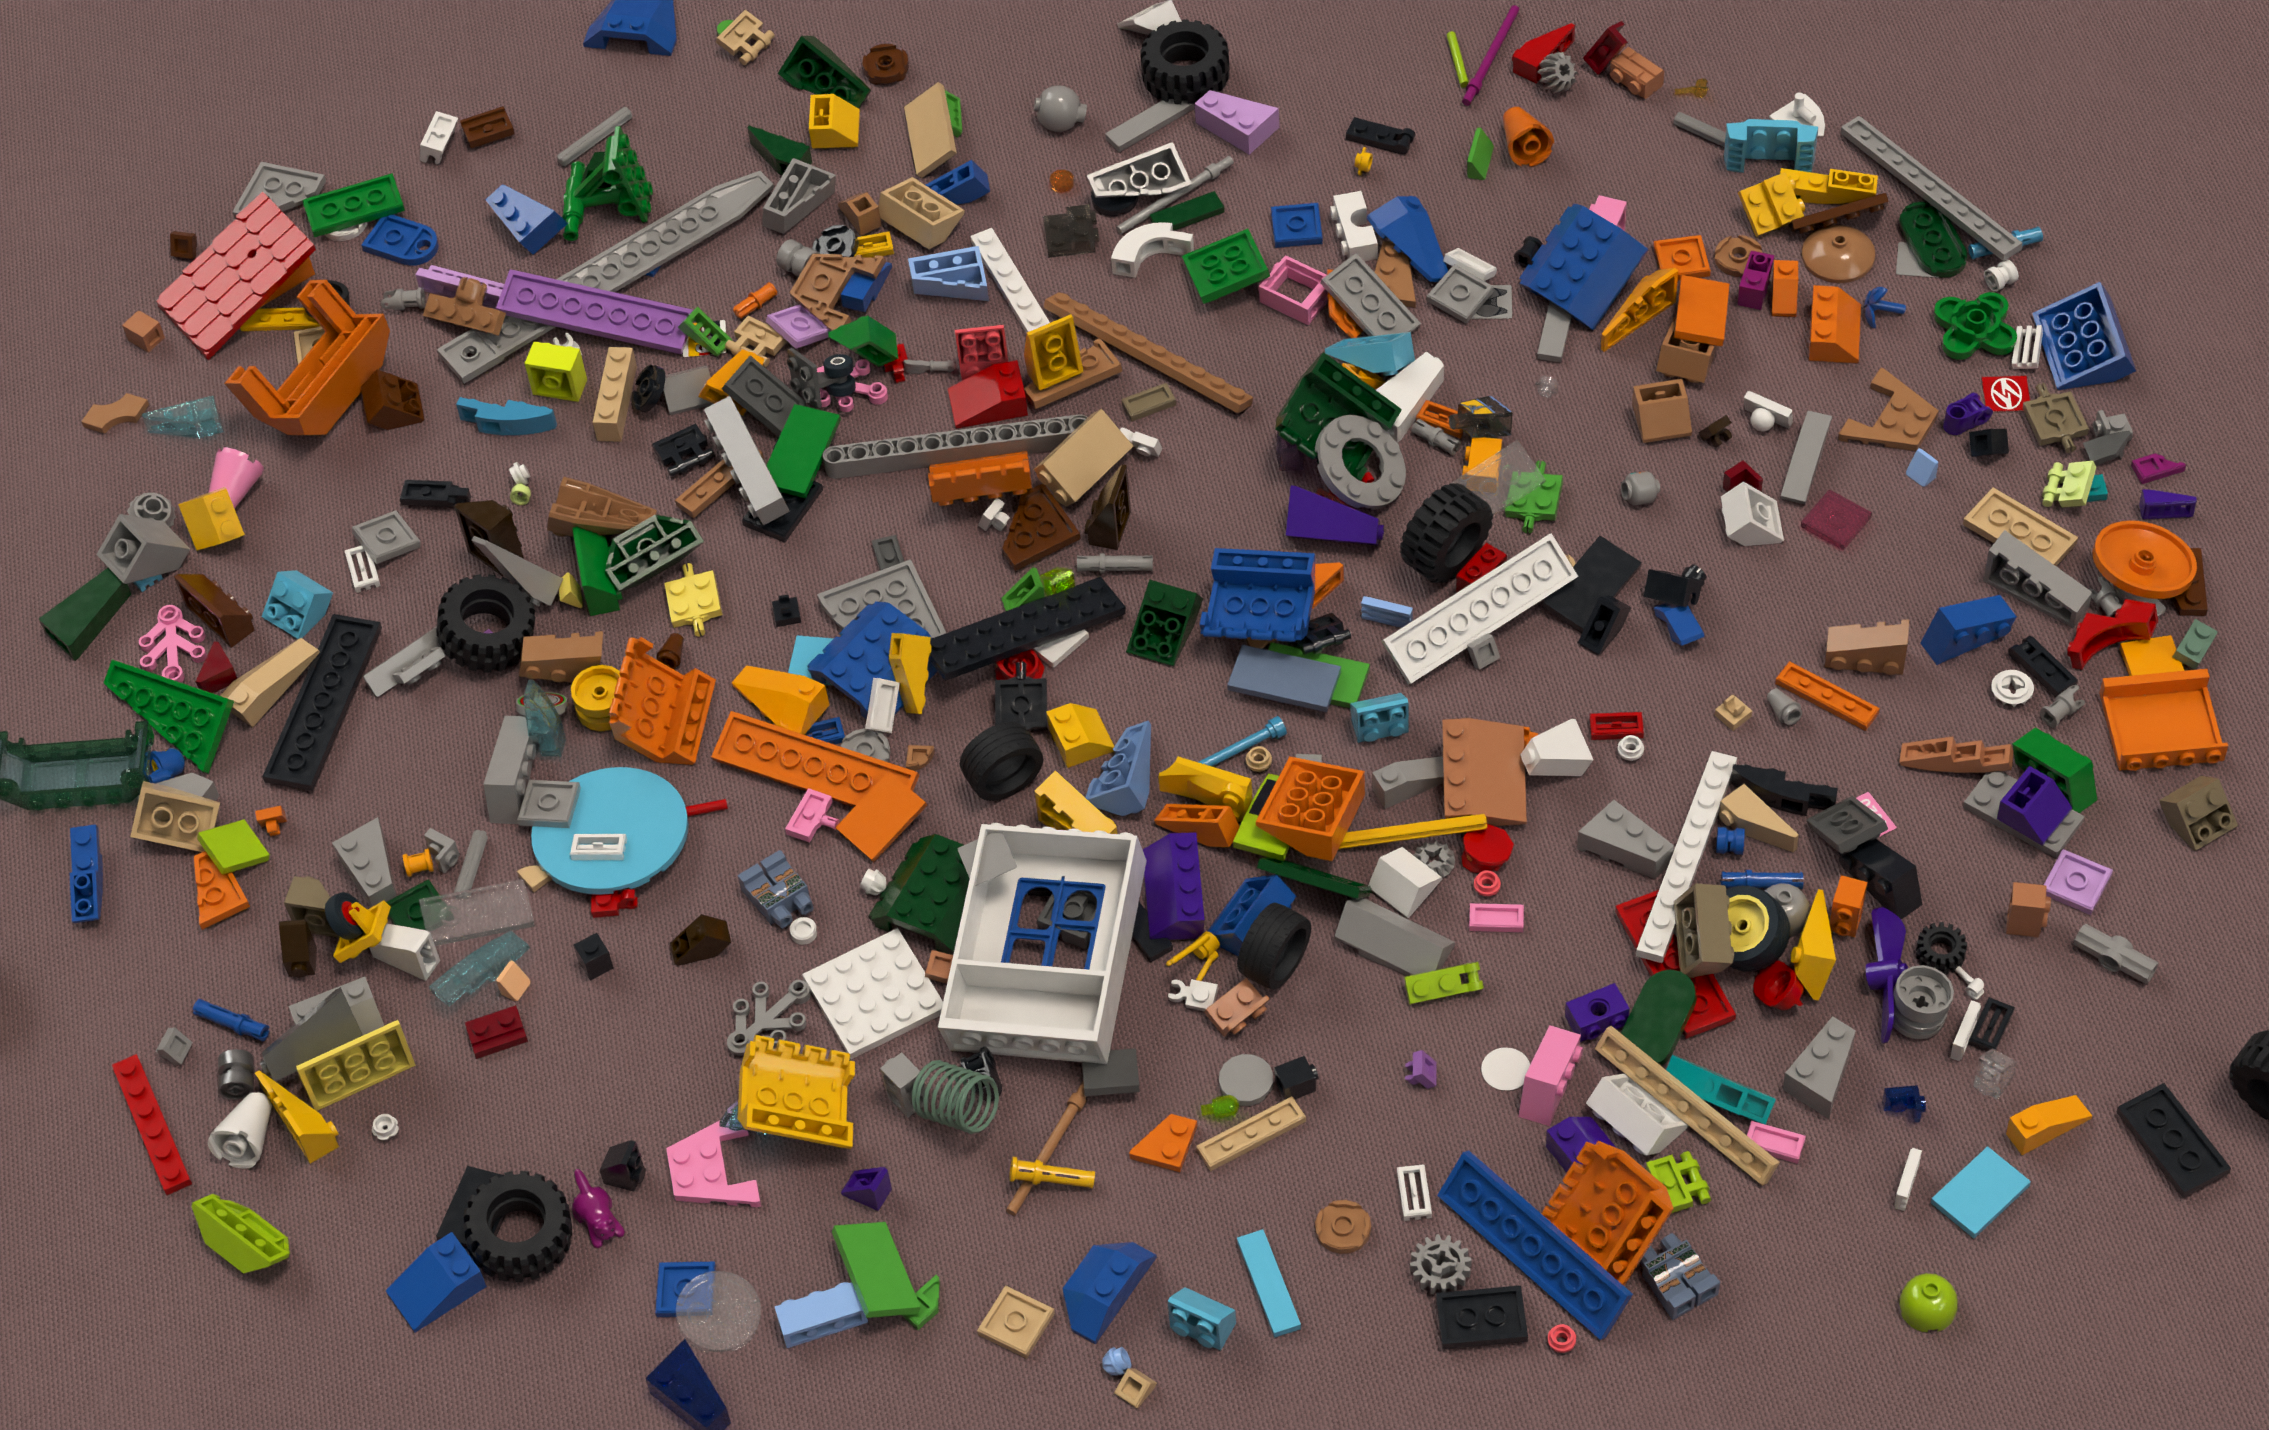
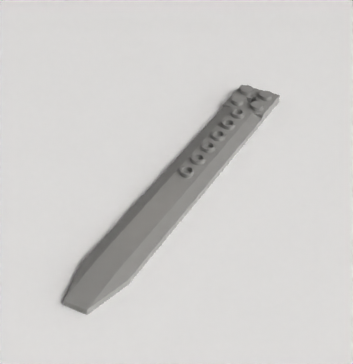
(617, 267)

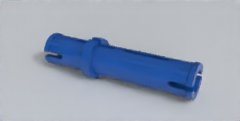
(1760, 879)
(241, 1024)

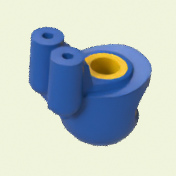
(165, 765)

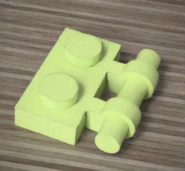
(2076, 484)

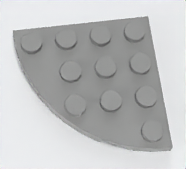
(896, 585)

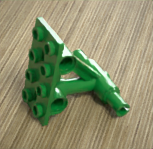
(620, 170)

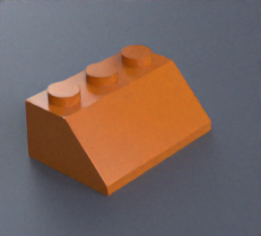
(1834, 326)

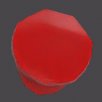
(1006, 668)
(1486, 849)

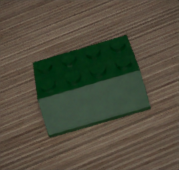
(1328, 393)
(926, 892)

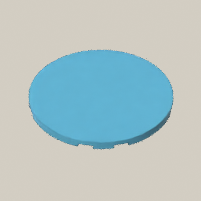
(616, 803)

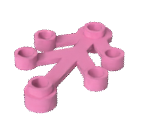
(876, 392)
(168, 619)

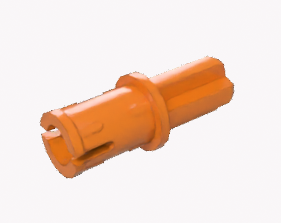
(755, 300)

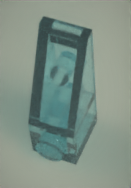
(189, 419)

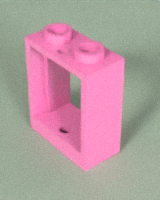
(1299, 272)

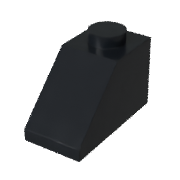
(1604, 623)

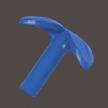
(1874, 302)

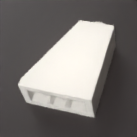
(1558, 752)
(407, 950)

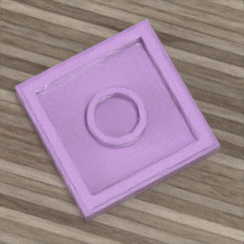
(797, 326)
(2077, 881)

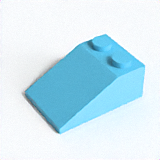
(1376, 353)

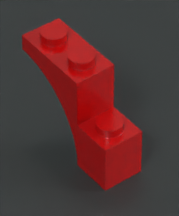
(2096, 631)

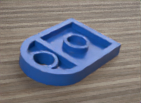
(401, 240)

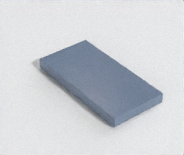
(1284, 678)

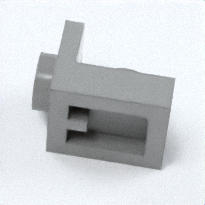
(2109, 425)
(443, 848)

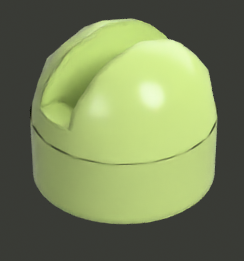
(524, 498)

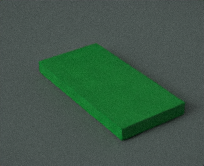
(353, 205)
(801, 449)

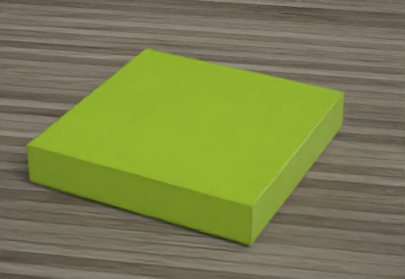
(233, 846)

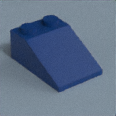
(436, 1283)

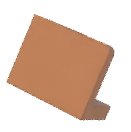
(143, 331)

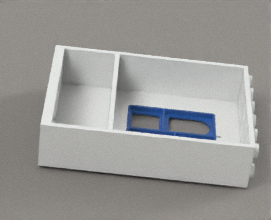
(1043, 1007)

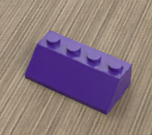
(1174, 887)
(1569, 1137)

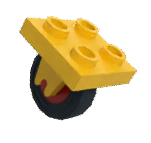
(355, 924)

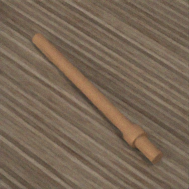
(1075, 1103)

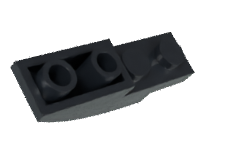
(1780, 794)

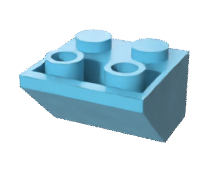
(296, 603)
(1380, 717)
(1201, 1318)

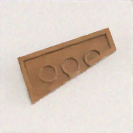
(1097, 365)

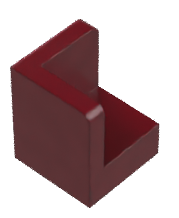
(1741, 473)

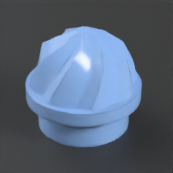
(1116, 1361)

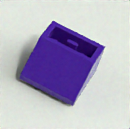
(2034, 806)

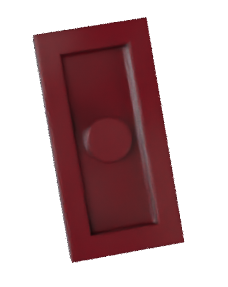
(1606, 48)

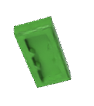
(955, 113)

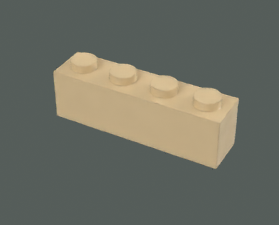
(614, 394)

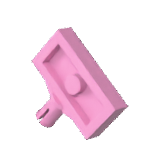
(811, 816)

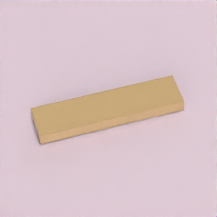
(1251, 1133)

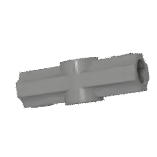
(2115, 953)

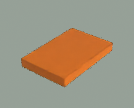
(881, 816)

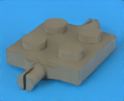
(2055, 418)

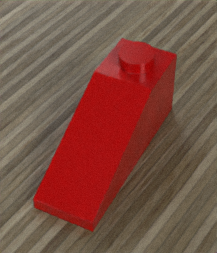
(1528, 57)

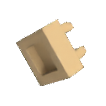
(1733, 712)

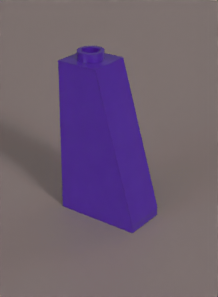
(1326, 520)

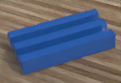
(831, 736)

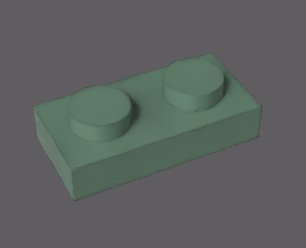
(2195, 644)

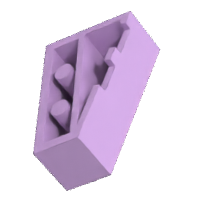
(1236, 119)

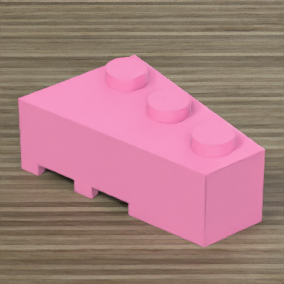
(1549, 1075)

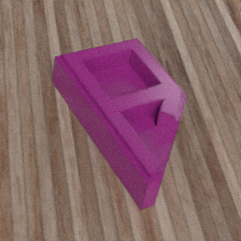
(2155, 467)

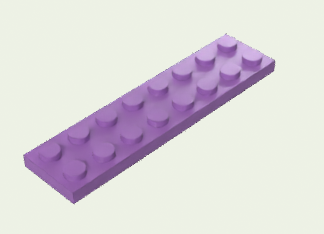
(593, 311)

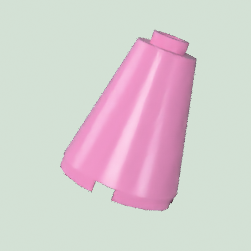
(235, 473)

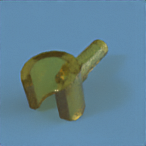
(1699, 89)

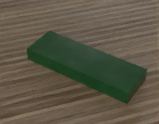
(1190, 211)

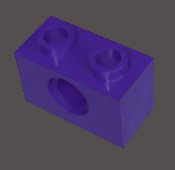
(1605, 1001)

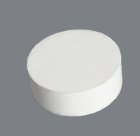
(803, 930)

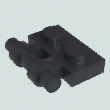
(680, 445)
(1322, 633)

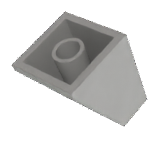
(141, 548)

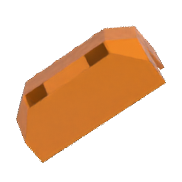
(327, 376)

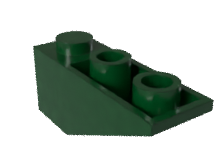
(777, 149)

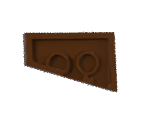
(2193, 600)

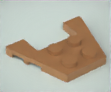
(824, 281)
(1901, 423)

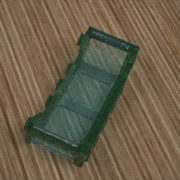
(75, 771)

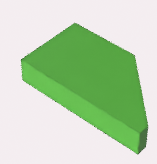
(929, 1301)

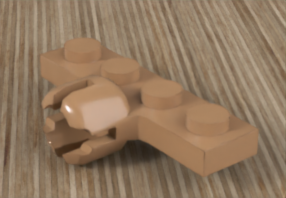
(466, 308)

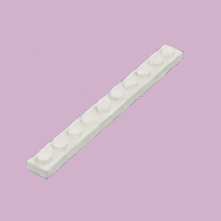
(1686, 856)

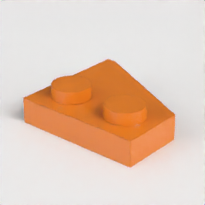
(1166, 1144)

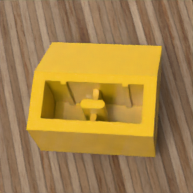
(833, 122)

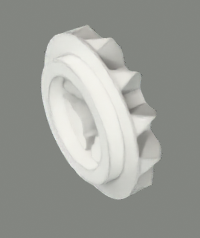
(2021, 682)

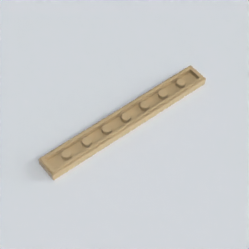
(1687, 1105)

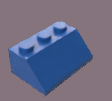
(1245, 906)

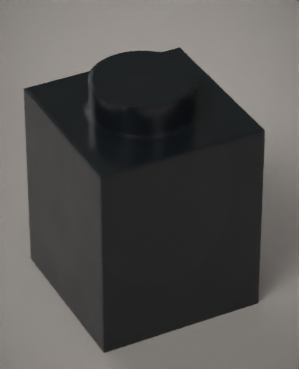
(593, 956)
(1296, 1078)

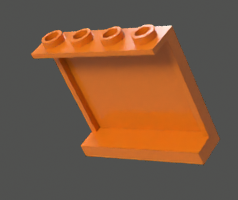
(2161, 720)

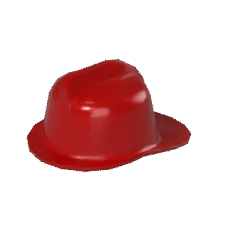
(1778, 986)

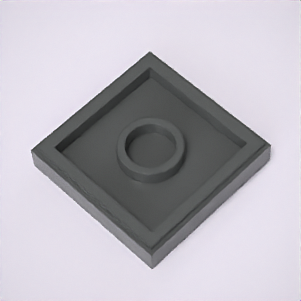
(1115, 1077)

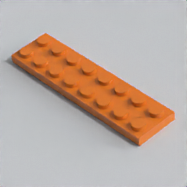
(802, 760)

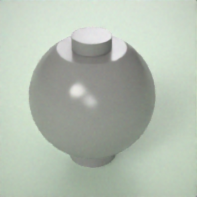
(1059, 108)

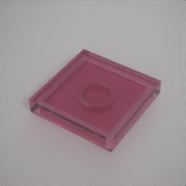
(1836, 519)

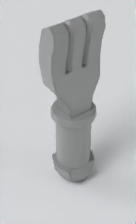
(921, 366)

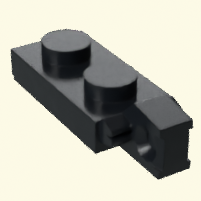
(433, 493)

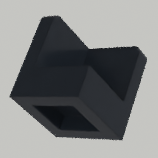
(1988, 442)

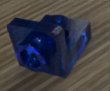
(1903, 1098)

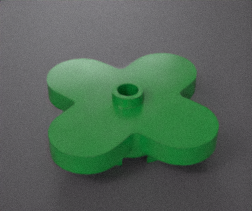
(1975, 325)

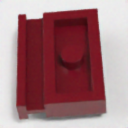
(496, 1032)

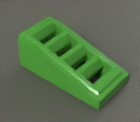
(694, 333)

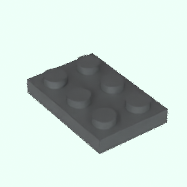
(762, 394)
(1847, 824)

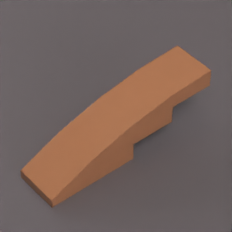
(1947, 756)

